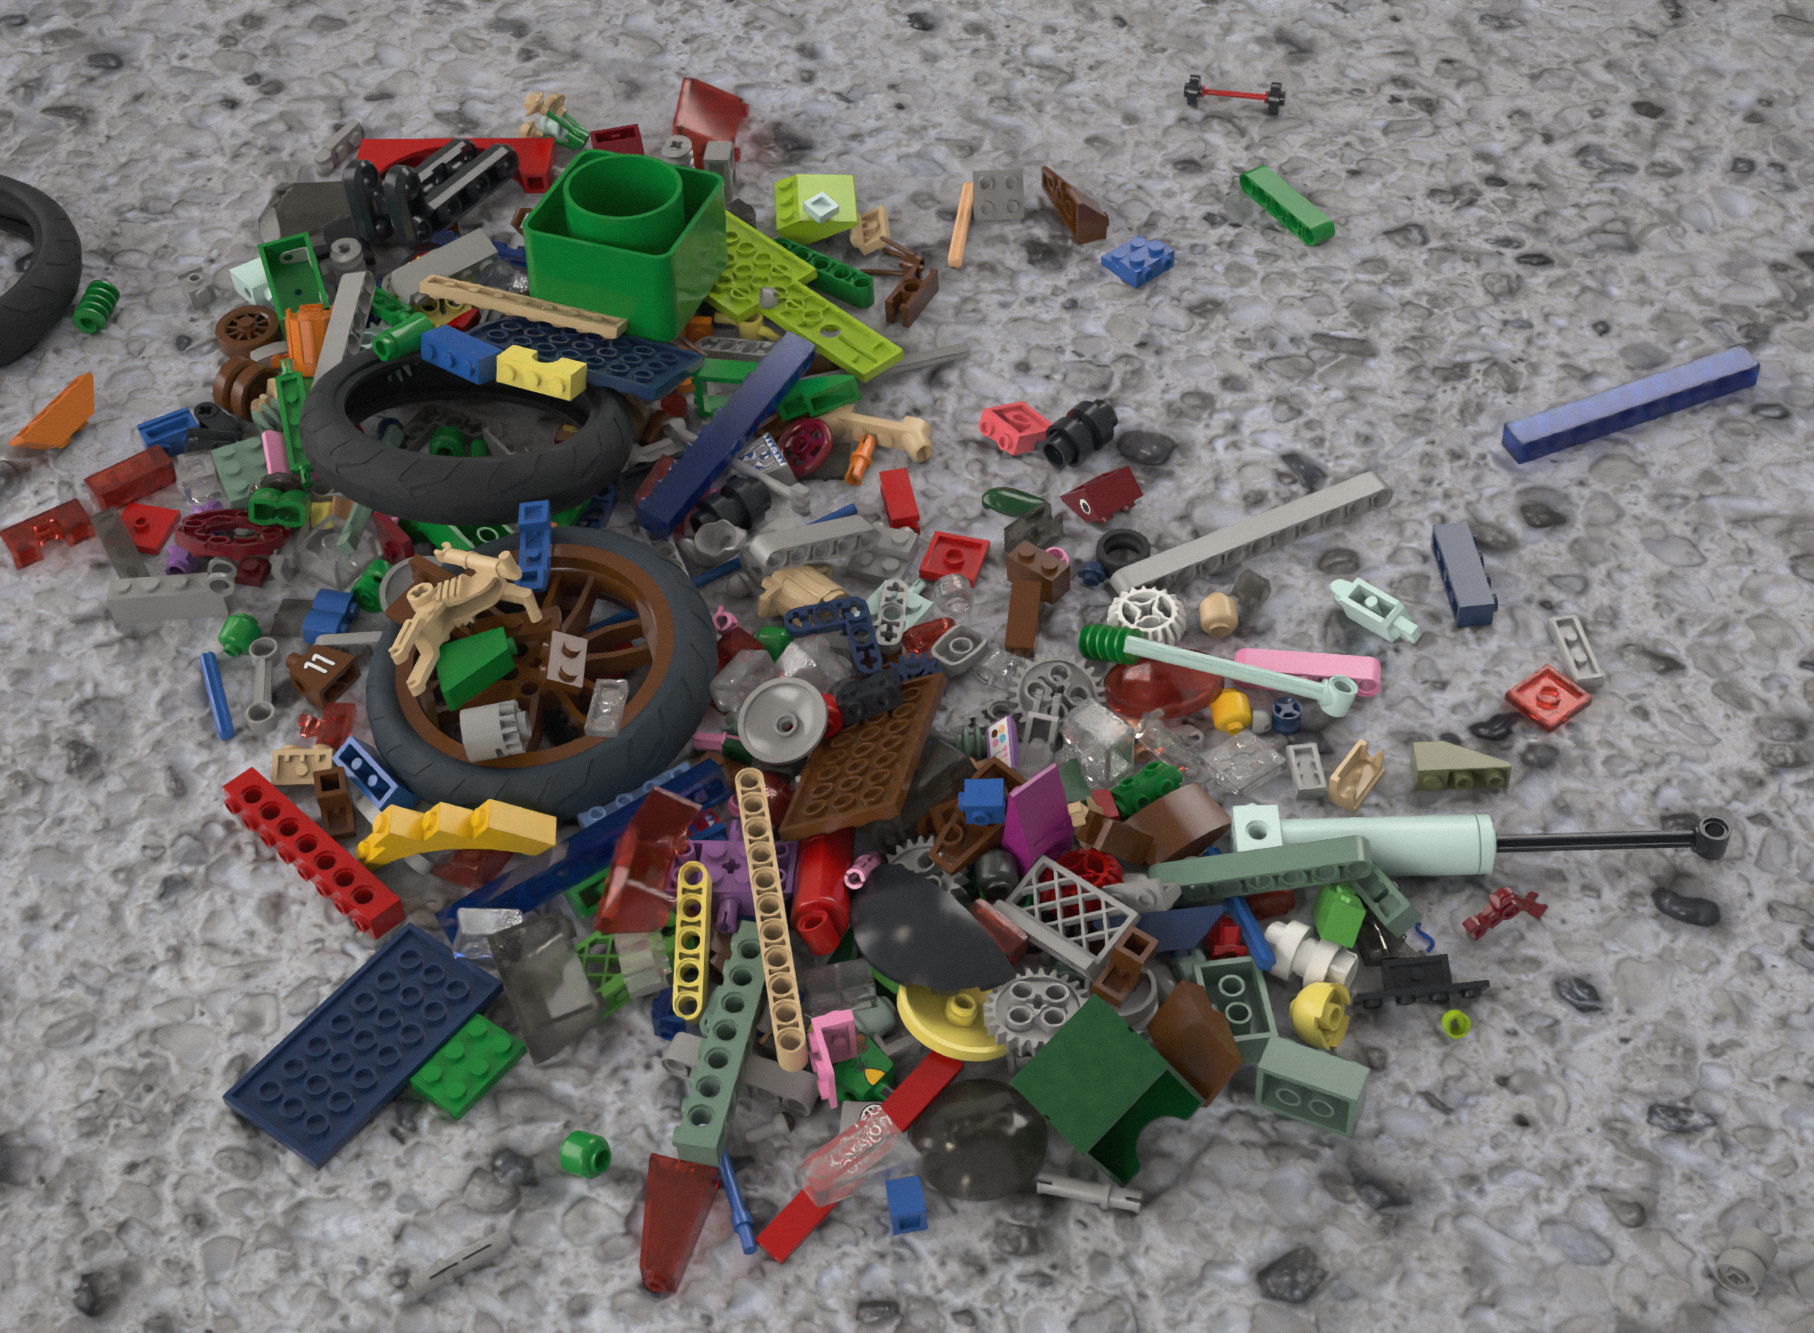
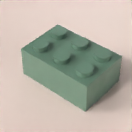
(239, 468)
(1240, 993)
(1311, 1086)

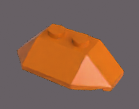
(60, 418)

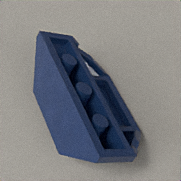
(1176, 930)

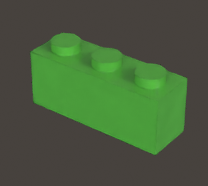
(1338, 913)

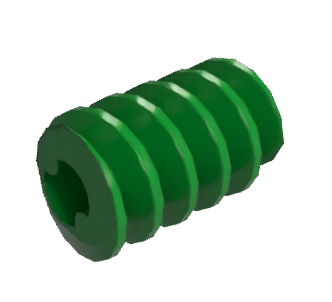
(95, 307)
(1107, 643)

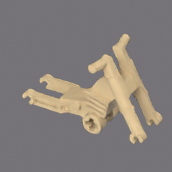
(456, 603)

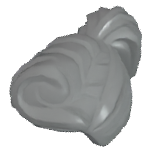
(714, 543)

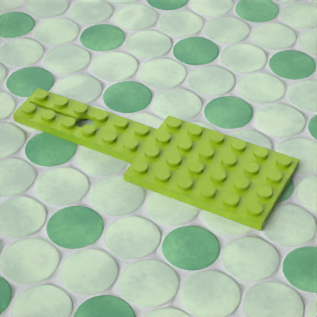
(761, 262)

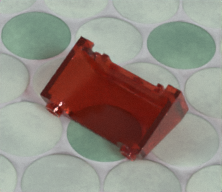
(708, 115)

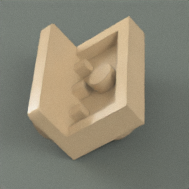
(870, 228)

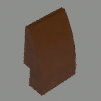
(1181, 824)
(1195, 1040)

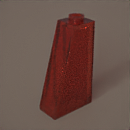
(674, 1215)

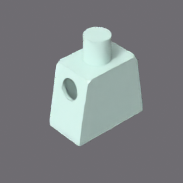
(252, 283)

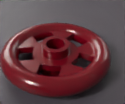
(805, 445)

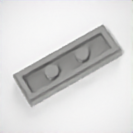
(1575, 651)

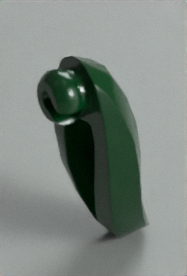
(1010, 501)

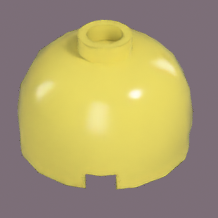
(1319, 1014)

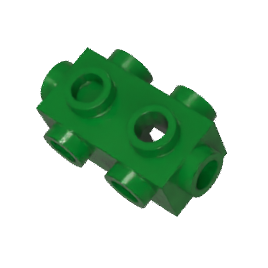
(1145, 787)

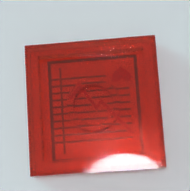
(1548, 698)

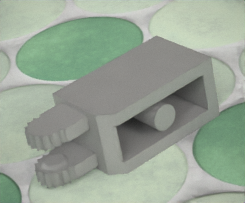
(1040, 726)

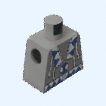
(767, 458)

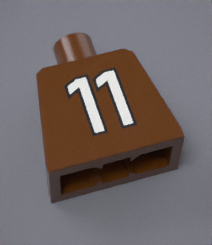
(322, 674)

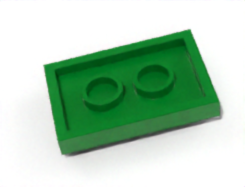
(468, 1066)

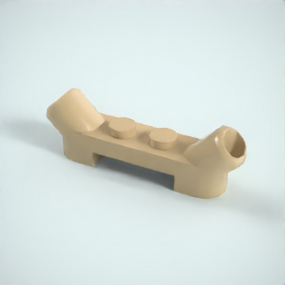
(908, 436)

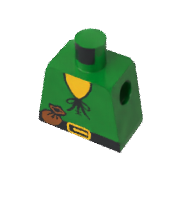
(866, 1077)

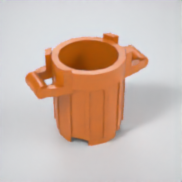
(304, 338)

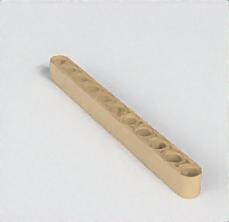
(771, 921)

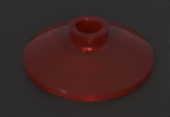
(779, 796)

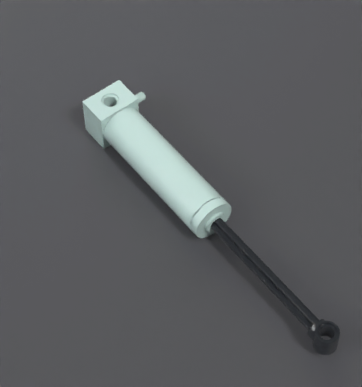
(1455, 842)

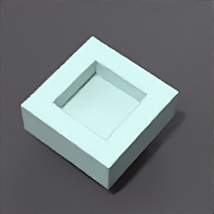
(821, 207)

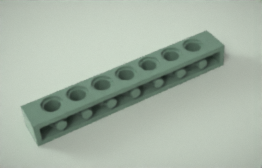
(707, 1143)

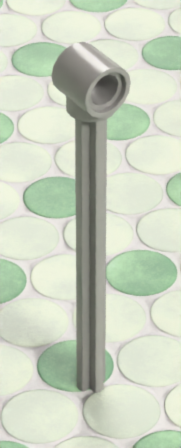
(917, 360)

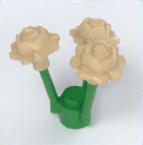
(553, 104)

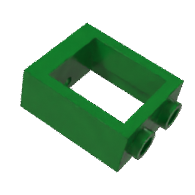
(721, 372)

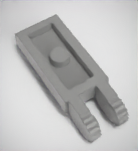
(337, 148)

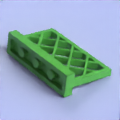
(613, 985)

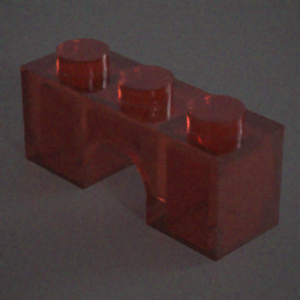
(65, 522)

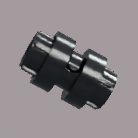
(1080, 433)
(740, 503)

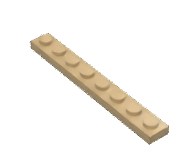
(525, 306)

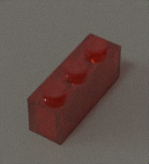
(131, 479)

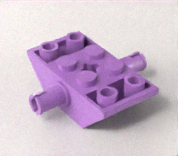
(730, 875)

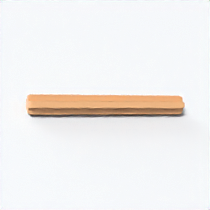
(961, 226)

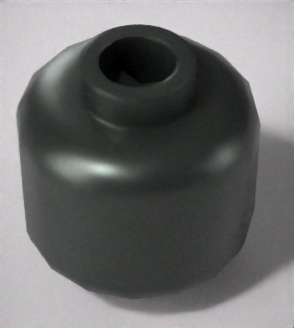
(996, 873)

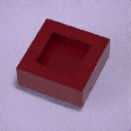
(253, 572)

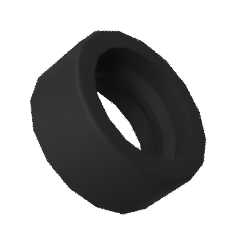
(1121, 539)

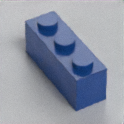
(460, 354)
(373, 775)

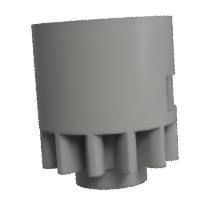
(494, 730)

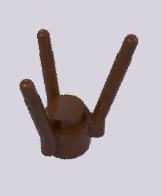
(906, 262)

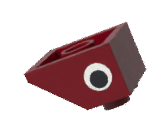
(1104, 495)

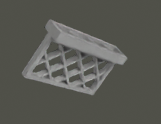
(1055, 942)

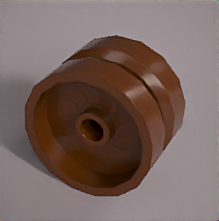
(239, 384)

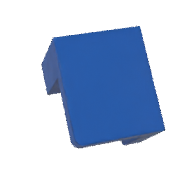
(906, 1205)

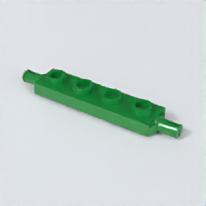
(389, 307)
(291, 395)

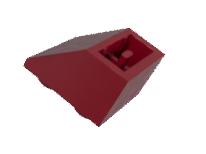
(618, 140)

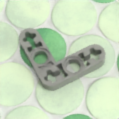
(882, 624)

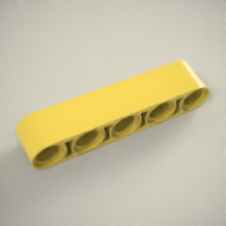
(685, 928)

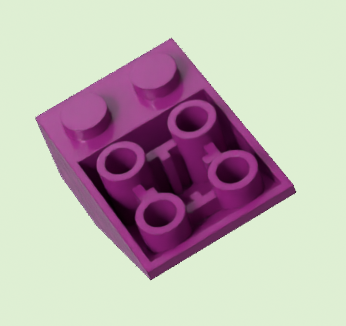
(1037, 820)

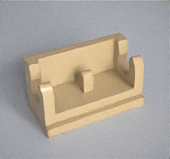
(1355, 777)

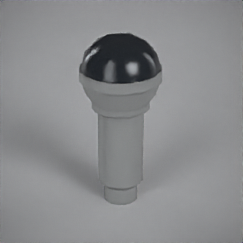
(781, 1124)

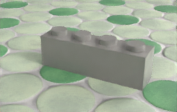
(455, 260)

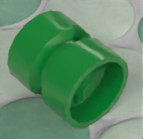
(368, 586)

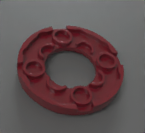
(196, 537)

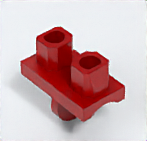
(1225, 941)

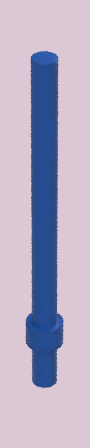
(740, 1218)

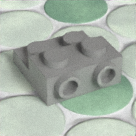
(888, 559)

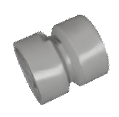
(1746, 1260)

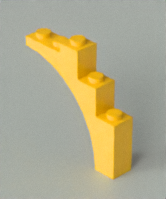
(493, 825)

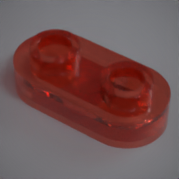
(923, 636)

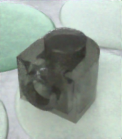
(1251, 589)

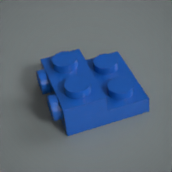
(1139, 260)

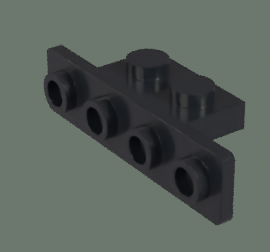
(1418, 978)

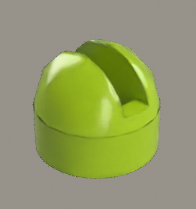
(1461, 1020)

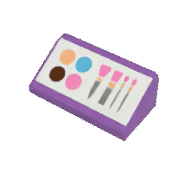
(1003, 741)

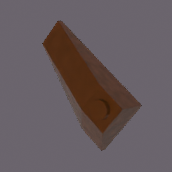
(1076, 209)
(964, 843)

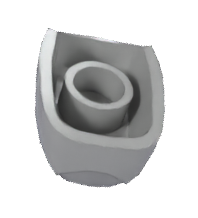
(959, 649)

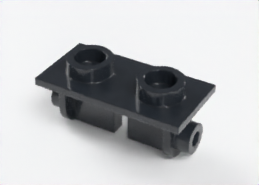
(209, 439)
(562, 730)

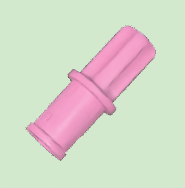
(711, 741)

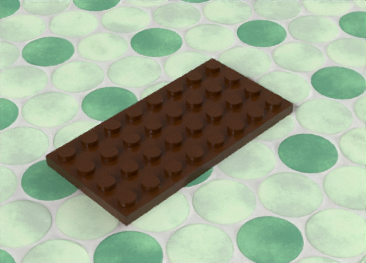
(865, 766)

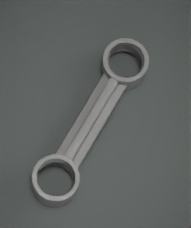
(263, 686)

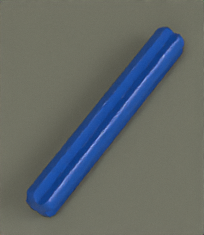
(217, 696)

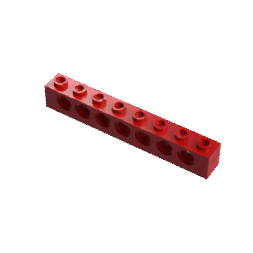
(313, 854)

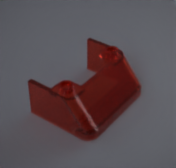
(641, 864)

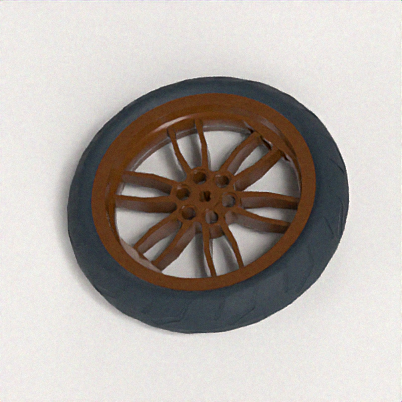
(591, 768)

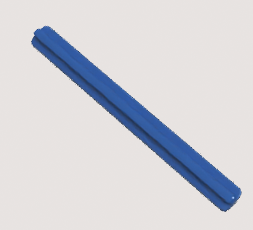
(1249, 927)

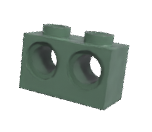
(1386, 901)

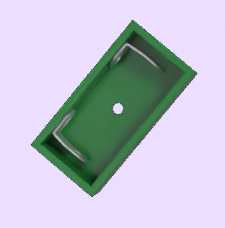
(292, 270)

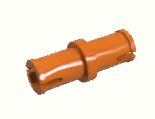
(860, 460)

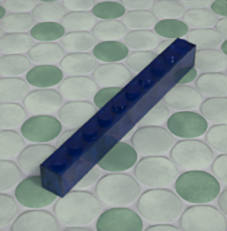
(1630, 404)
(725, 435)
(581, 853)

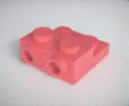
(1014, 427)

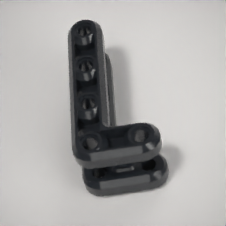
(427, 197)

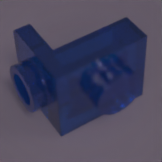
(663, 1017)

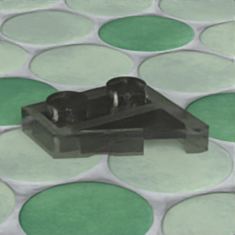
(1379, 944)

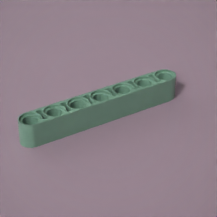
(1267, 869)

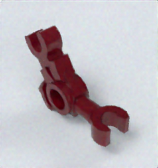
(1503, 906)

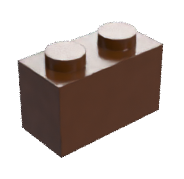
(1035, 564)

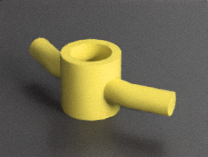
(751, 328)

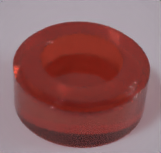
(674, 405)

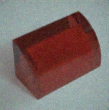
(1006, 934)

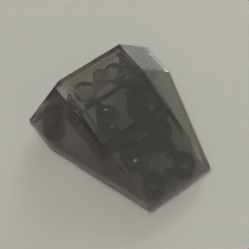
(303, 209)

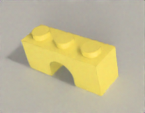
(559, 379)

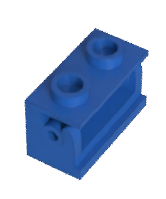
(168, 431)

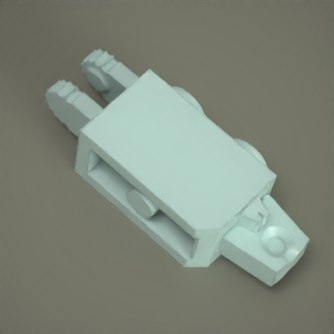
(1375, 610)

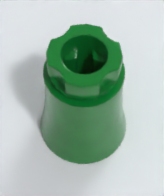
(402, 338)

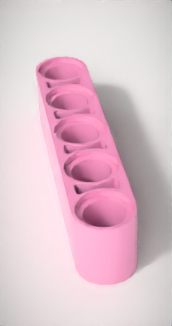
(1314, 666)

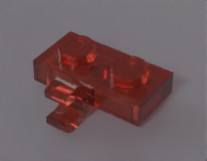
(333, 728)

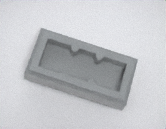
(1306, 771)

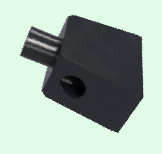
(339, 230)

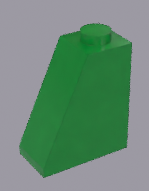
(474, 664)

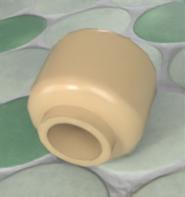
(1218, 615)

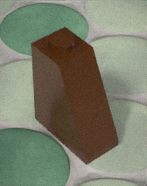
(1024, 618)

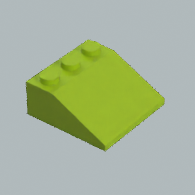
(796, 223)

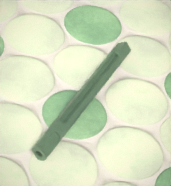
(359, 514)

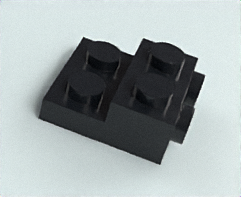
(870, 696)

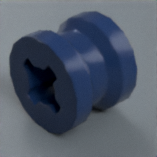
(1286, 715)

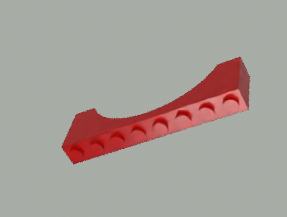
(535, 156)

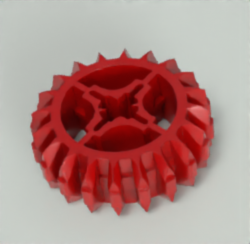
(1092, 866)

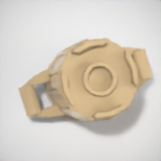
(799, 588)

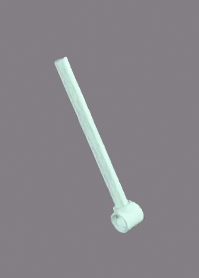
(1332, 695)

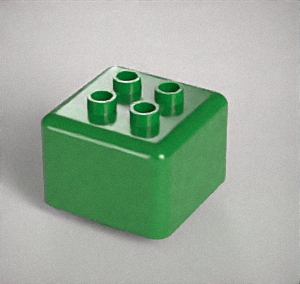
(629, 240)

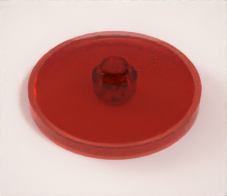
(1161, 685)

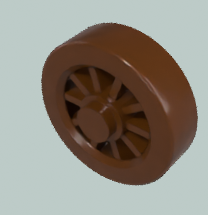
(247, 330)

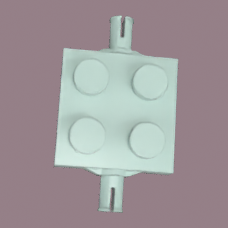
(916, 609)

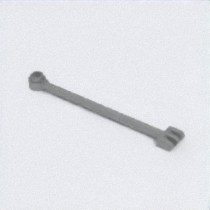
(797, 494)

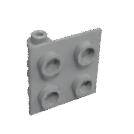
(998, 194)

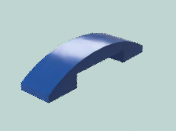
(535, 545)

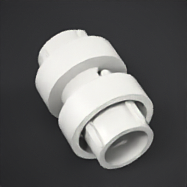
(1307, 957)

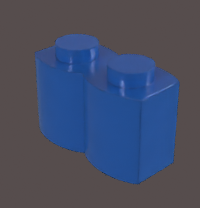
(330, 614)

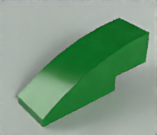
(819, 396)

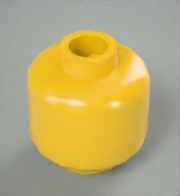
(1231, 711)

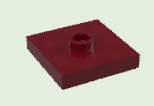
(393, 540)

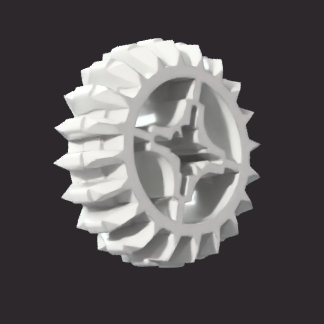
(1152, 611)

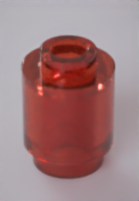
(1271, 904)

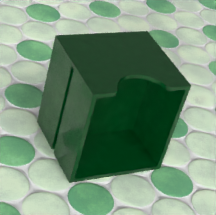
(1104, 1088)

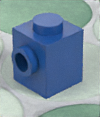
(983, 801)

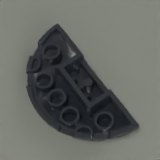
(923, 935)

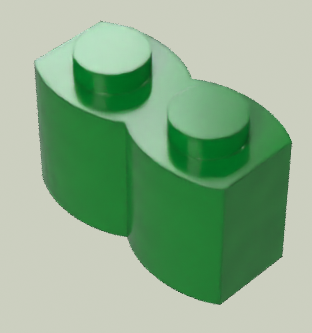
(273, 506)

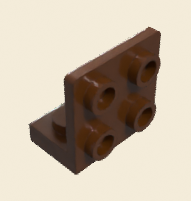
(423, 572)

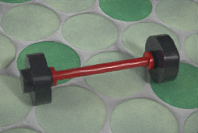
(1274, 97)

